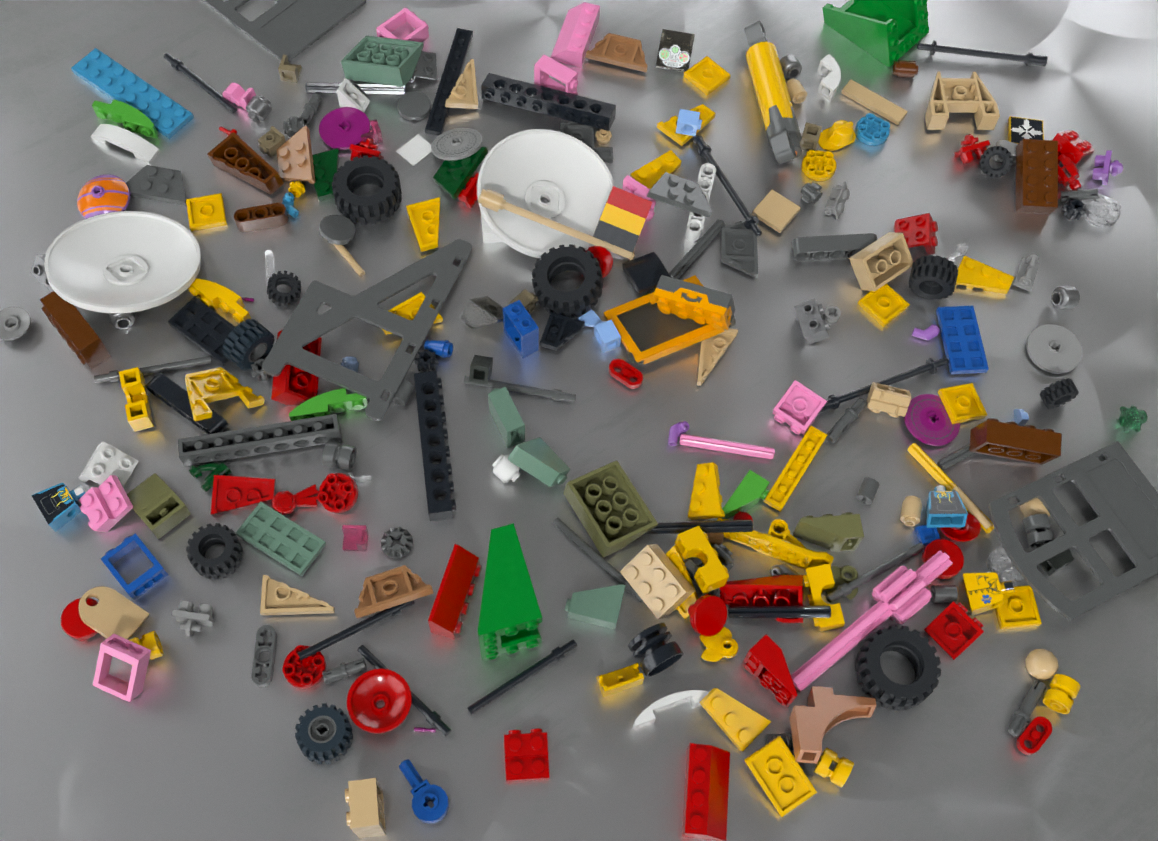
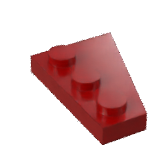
(238, 492)

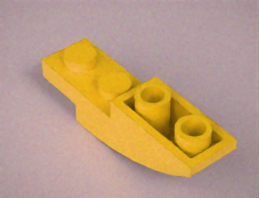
(220, 297)

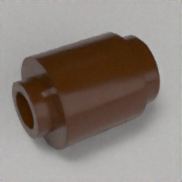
(905, 69)

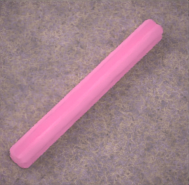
(727, 446)

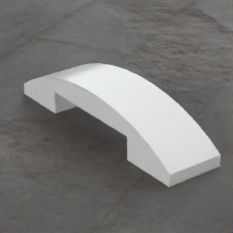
(127, 140)
(647, 716)

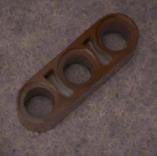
(261, 217)

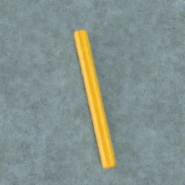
(938, 474)

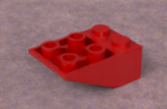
(769, 665)

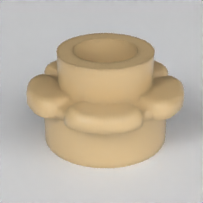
(603, 136)

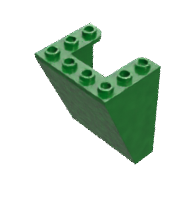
(880, 26)
(508, 604)

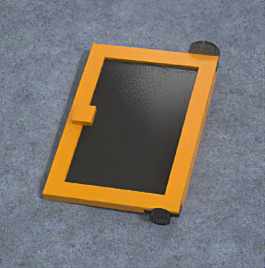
(652, 334)

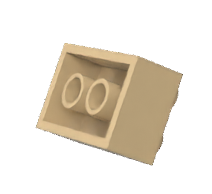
(881, 261)
(657, 581)
(366, 808)

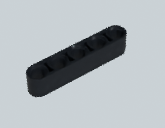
(178, 400)

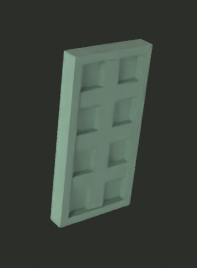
(281, 538)

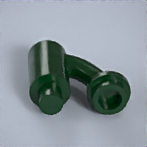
(218, 469)

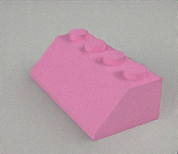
(576, 34)

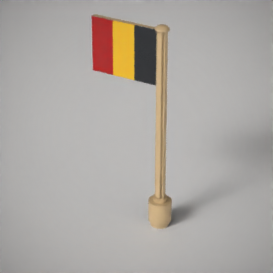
(616, 229)

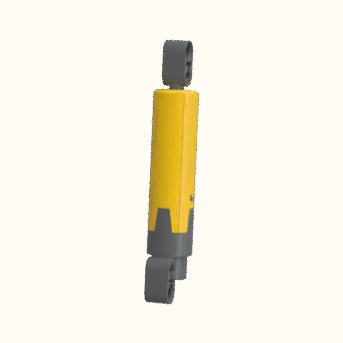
(772, 95)

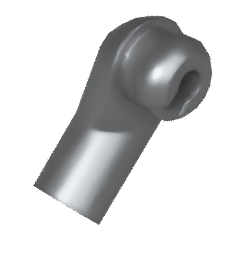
(782, 569)

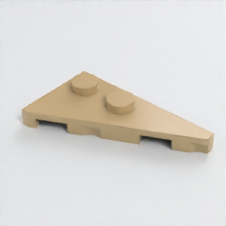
(465, 92)
(712, 351)
(283, 600)

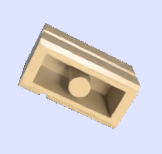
(888, 400)

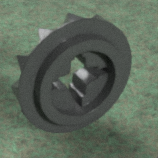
(396, 551)

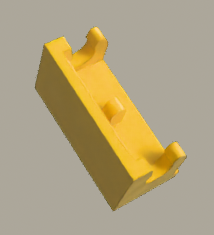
(620, 680)

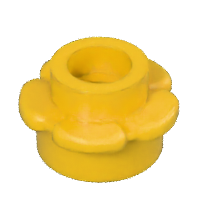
(296, 189)

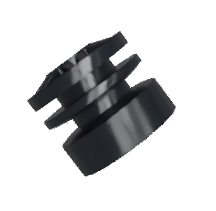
(653, 646)

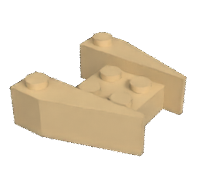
(961, 96)

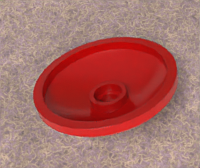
(371, 689)

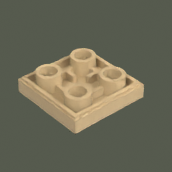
(776, 211)

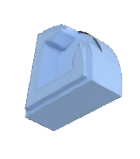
(590, 319)
(1021, 417)

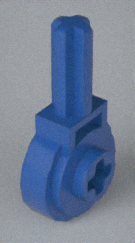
(424, 793)

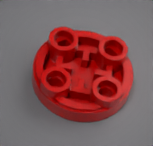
(338, 493)
(951, 550)
(708, 615)
(72, 623)
(305, 672)

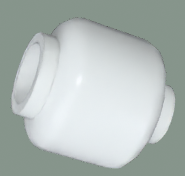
(505, 469)

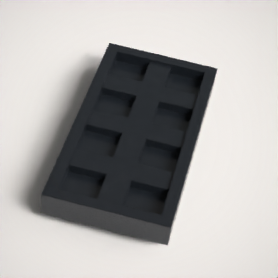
(203, 328)

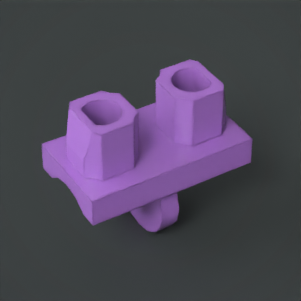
(1105, 161)

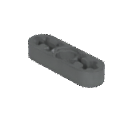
(271, 641)

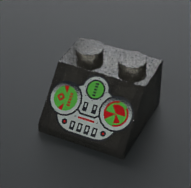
(675, 50)

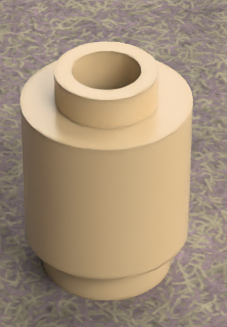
(796, 91)
(911, 511)

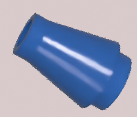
(441, 347)

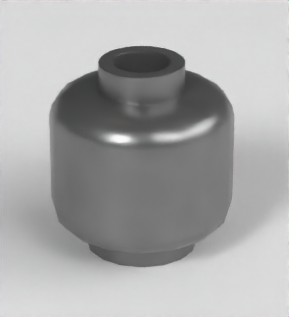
(790, 66)
(258, 108)
(1065, 297)
(122, 320)

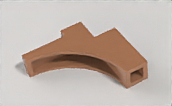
(823, 713)

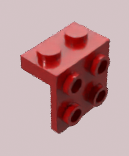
(1072, 145)
(918, 231)

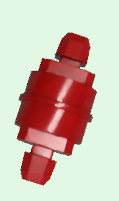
(1069, 167)

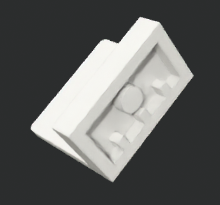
(106, 462)

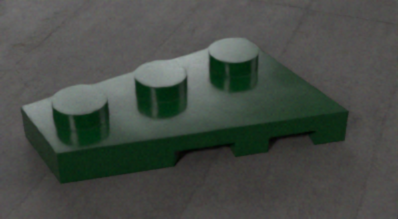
(325, 167)

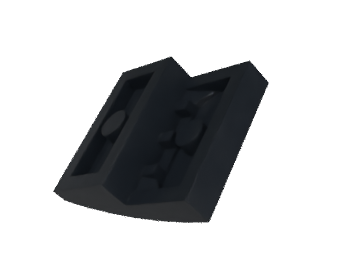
(645, 272)

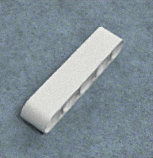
(695, 220)

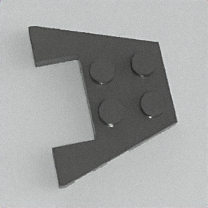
(586, 135)

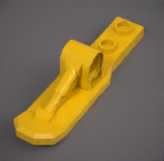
(780, 545)

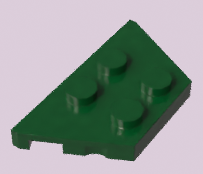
(456, 173)

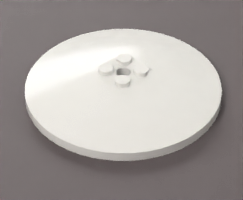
(551, 167)
(90, 260)

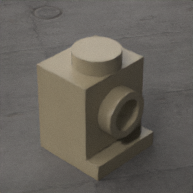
(810, 136)
(271, 142)
(527, 299)

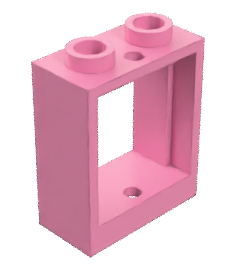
(419, 35)
(547, 66)
(127, 652)

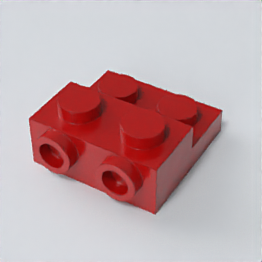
(954, 629)
(526, 755)

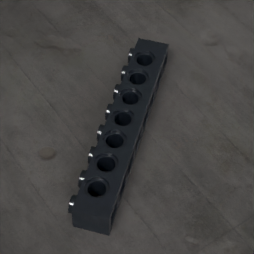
(548, 101)
(437, 508)

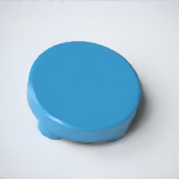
(872, 130)

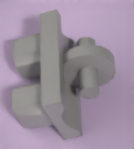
(191, 620)

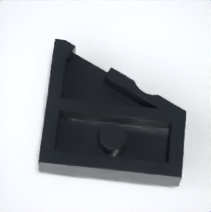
(559, 331)

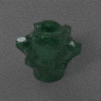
(1132, 418)

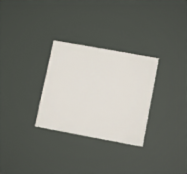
(415, 150)

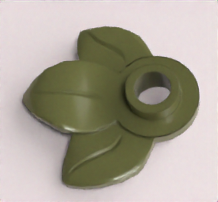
(839, 578)

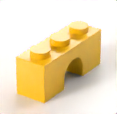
(138, 405)
(696, 544)
(818, 580)

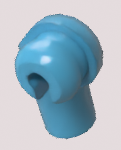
(288, 201)

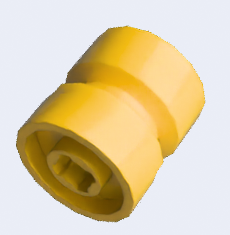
(152, 642)
(1061, 694)
(840, 771)

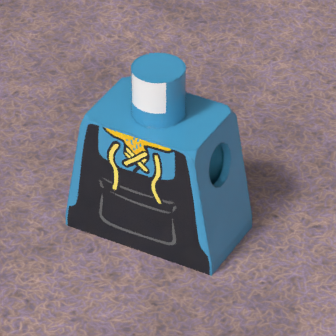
(58, 504)
(945, 509)

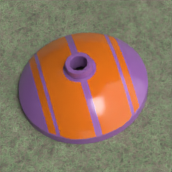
(112, 196)

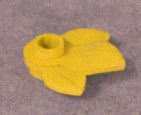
(716, 646)

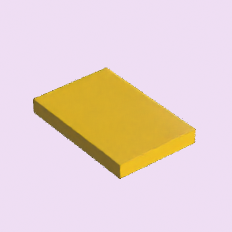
(780, 776)

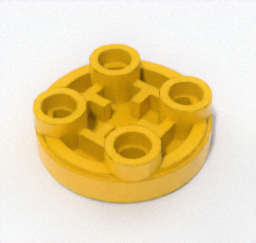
(818, 165)

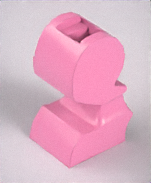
(236, 94)

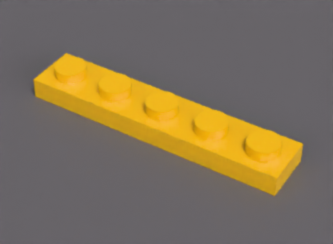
(795, 468)

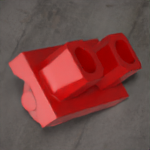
(970, 147)
(365, 150)
(469, 194)

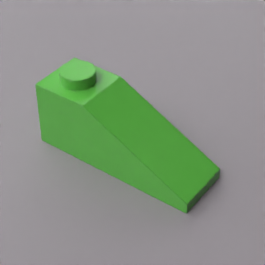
(746, 495)

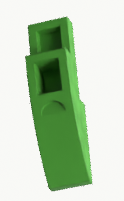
(132, 118)
(328, 402)

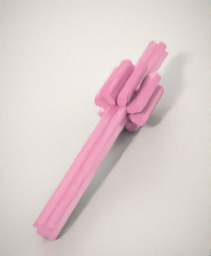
(898, 599)

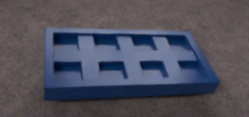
(962, 340)

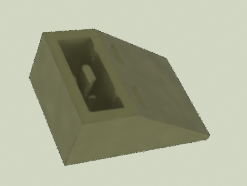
(158, 505)
(831, 532)

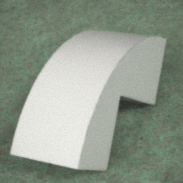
(831, 72)

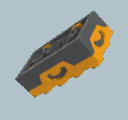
(694, 302)

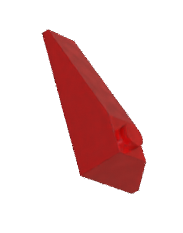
(765, 591)

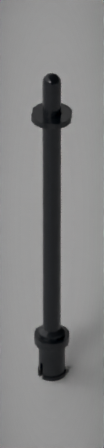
(1029, 59)
(705, 151)
(833, 401)

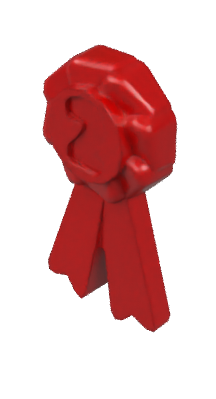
(286, 502)

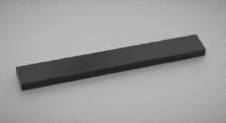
(451, 73)

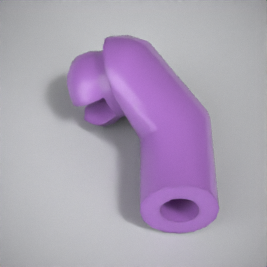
(926, 334)
(676, 431)

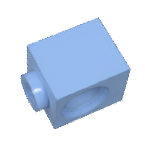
(688, 122)
(607, 335)

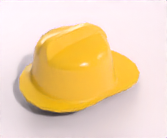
(837, 136)

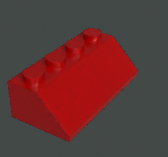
(295, 385)
(454, 593)
(706, 792)

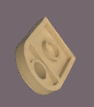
(112, 614)

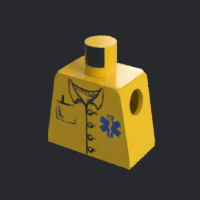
(985, 591)

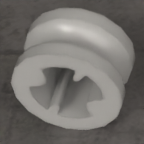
(832, 309)

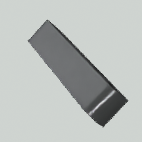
(830, 246)

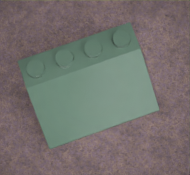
(382, 61)

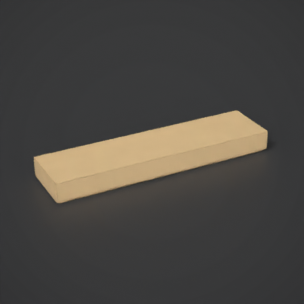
(874, 102)

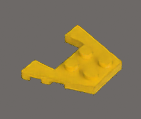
(214, 386)

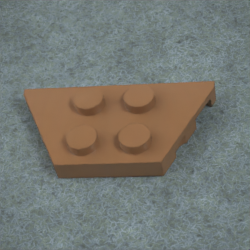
(620, 52)
(296, 158)
(390, 590)

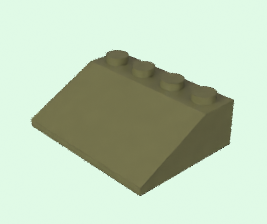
(609, 508)

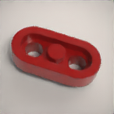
(626, 374)
(1034, 737)

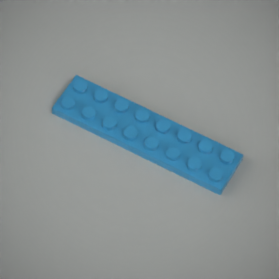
(126, 87)

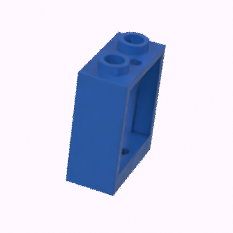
(521, 325)
(143, 582)

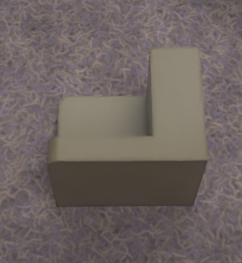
(288, 71)

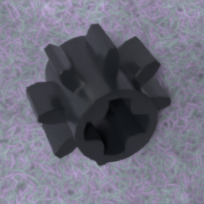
(1073, 209)
(426, 356)

